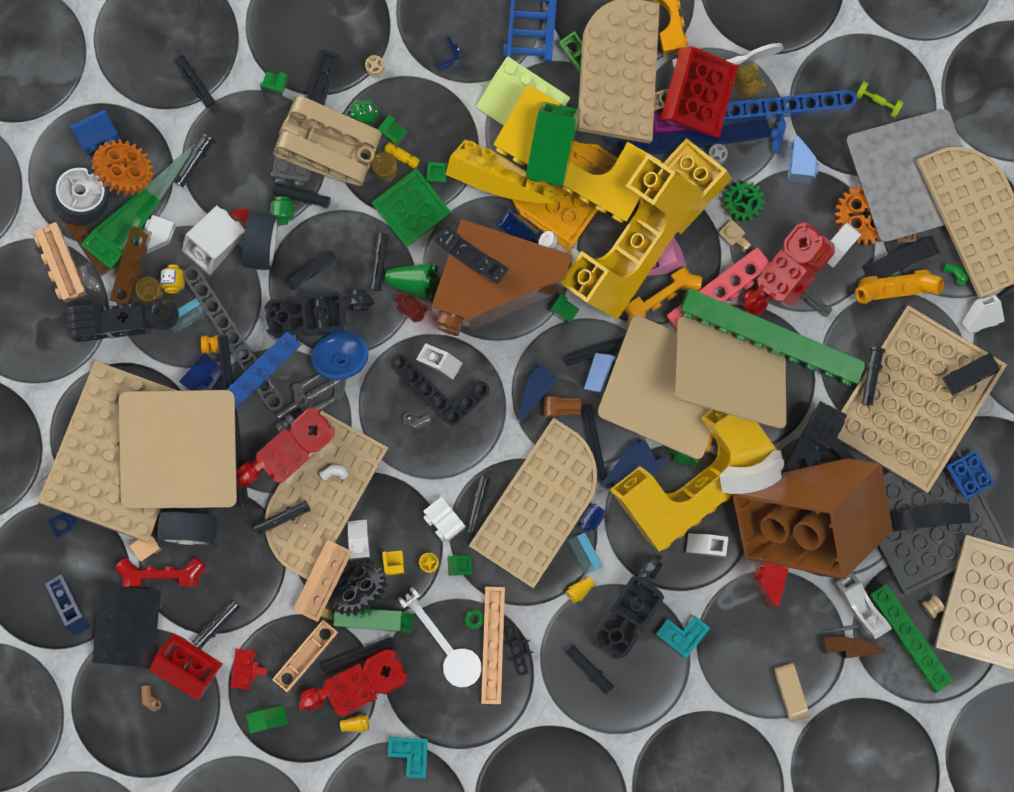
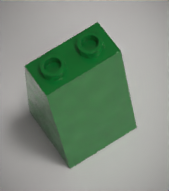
(552, 143)

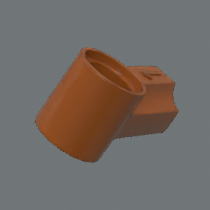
(557, 406)

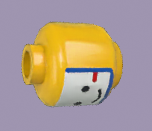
(172, 279)

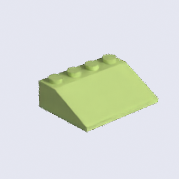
(508, 87)

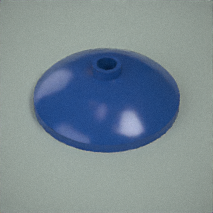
(339, 349)

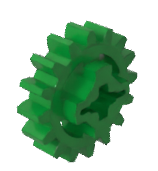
(741, 193)

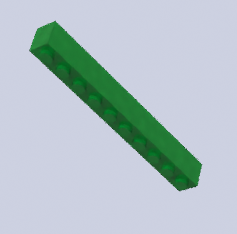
(772, 336)

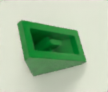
(267, 719)

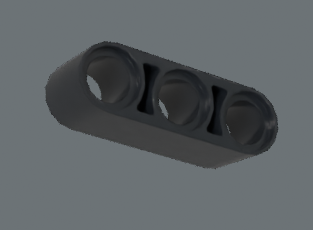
(971, 374)

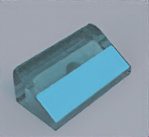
(188, 314)
(585, 553)

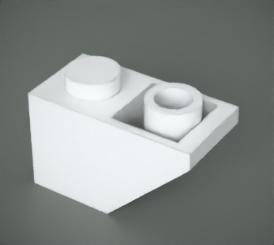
(162, 233)
(983, 314)
(707, 545)

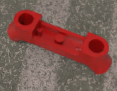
(187, 576)

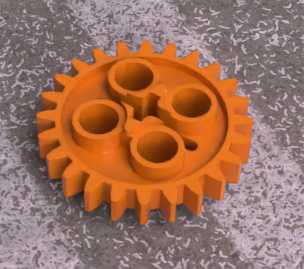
(122, 167)
(867, 232)

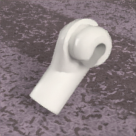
(337, 470)

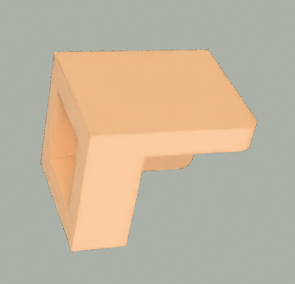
(144, 550)

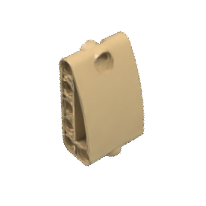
(326, 142)

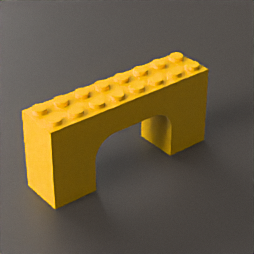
(605, 190)
(663, 208)
(668, 516)

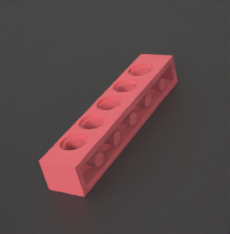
(754, 259)

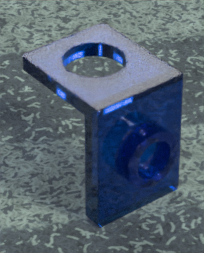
(455, 52)
(70, 523)

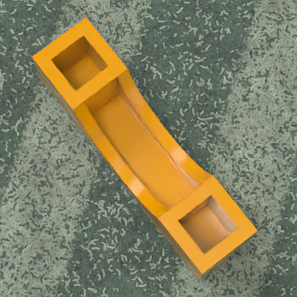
(672, 37)

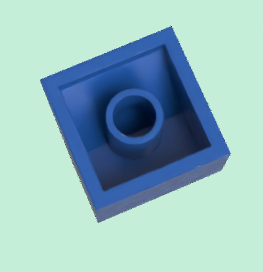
(95, 131)

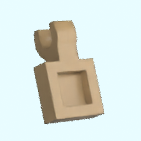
(733, 235)

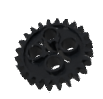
(358, 588)

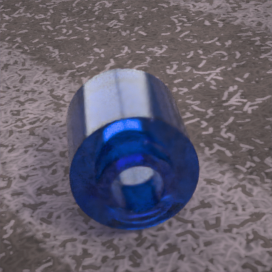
(592, 518)

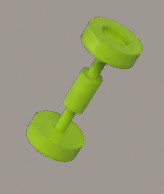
(880, 100)

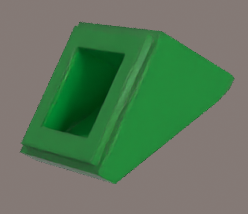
(459, 565)

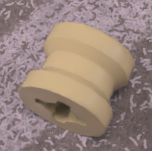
(372, 63)
(933, 606)

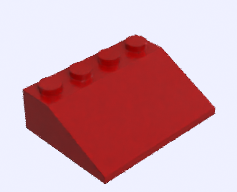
(699, 92)

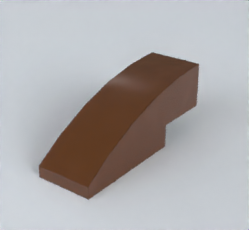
(851, 647)

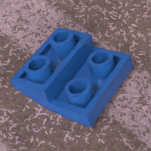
(970, 475)

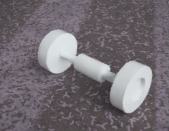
(549, 240)

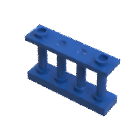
(546, 34)

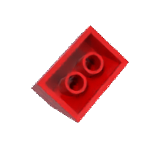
(770, 583)
(185, 666)

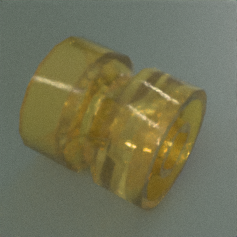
(747, 74)
(384, 166)
(149, 290)

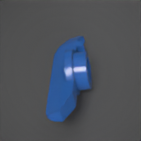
(777, 134)

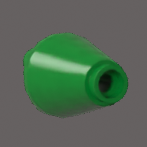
(415, 280)

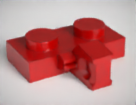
(245, 669)

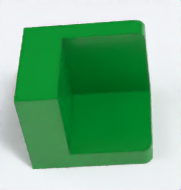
(274, 83)
(392, 131)
(564, 309)

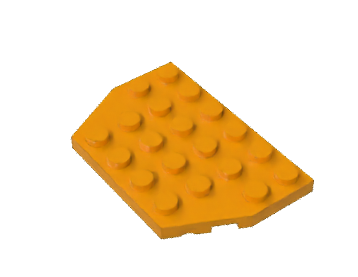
(569, 214)

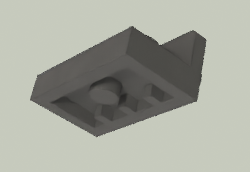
(288, 172)

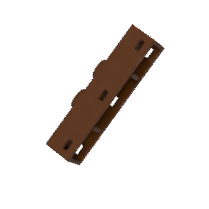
(130, 266)

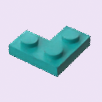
(684, 640)
(414, 750)

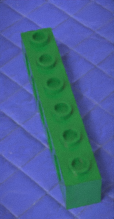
(910, 638)

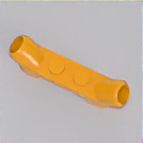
(680, 281)
(918, 283)

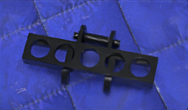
(521, 654)

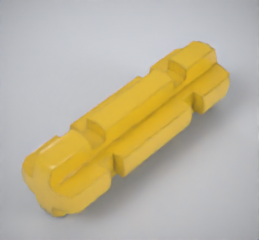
(402, 155)

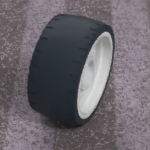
(79, 208)
(259, 240)
(187, 528)

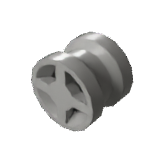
(718, 151)

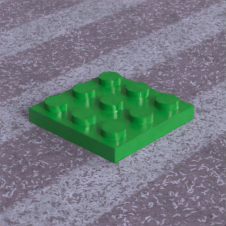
(411, 208)

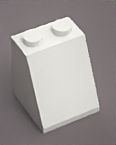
(212, 238)

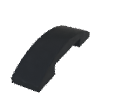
(471, 256)
(902, 258)
(931, 517)

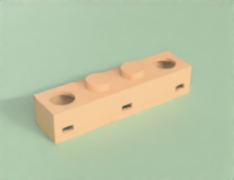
(305, 656)

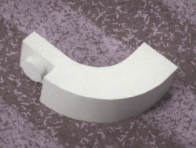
(753, 478)
(862, 607)

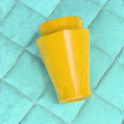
(579, 590)
(358, 723)

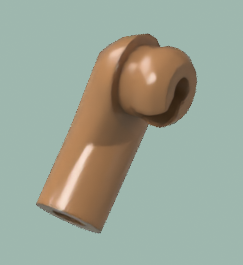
(148, 700)

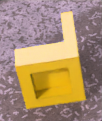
(393, 563)

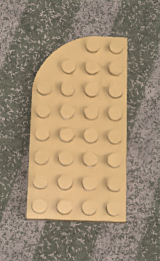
(619, 70)
(976, 211)
(331, 501)
(540, 505)

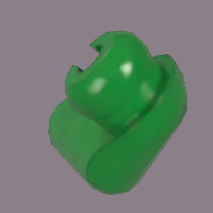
(958, 271)

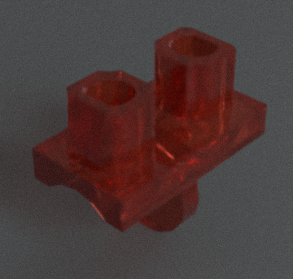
(410, 307)

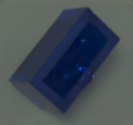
(200, 374)

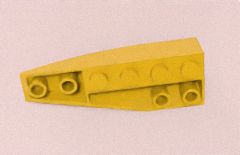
(496, 175)

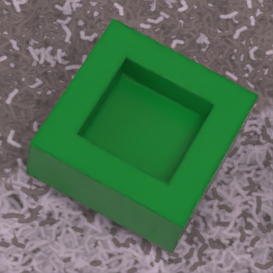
(436, 172)

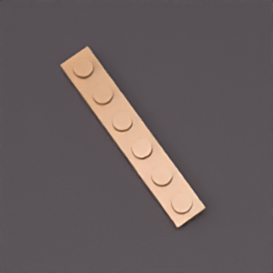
(493, 645)

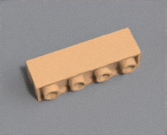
(61, 263)
(322, 580)

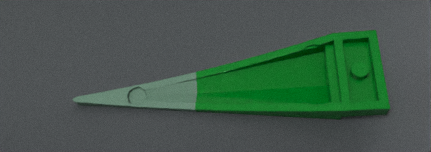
(110, 237)

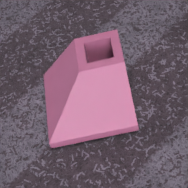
(670, 260)

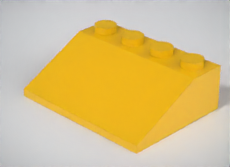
(701, 171)

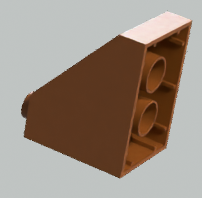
(470, 300)
(817, 517)

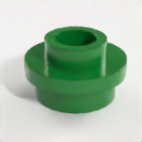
(478, 624)

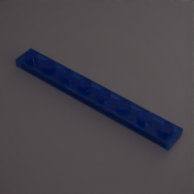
(729, 134)

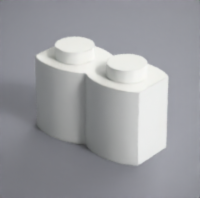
(444, 520)

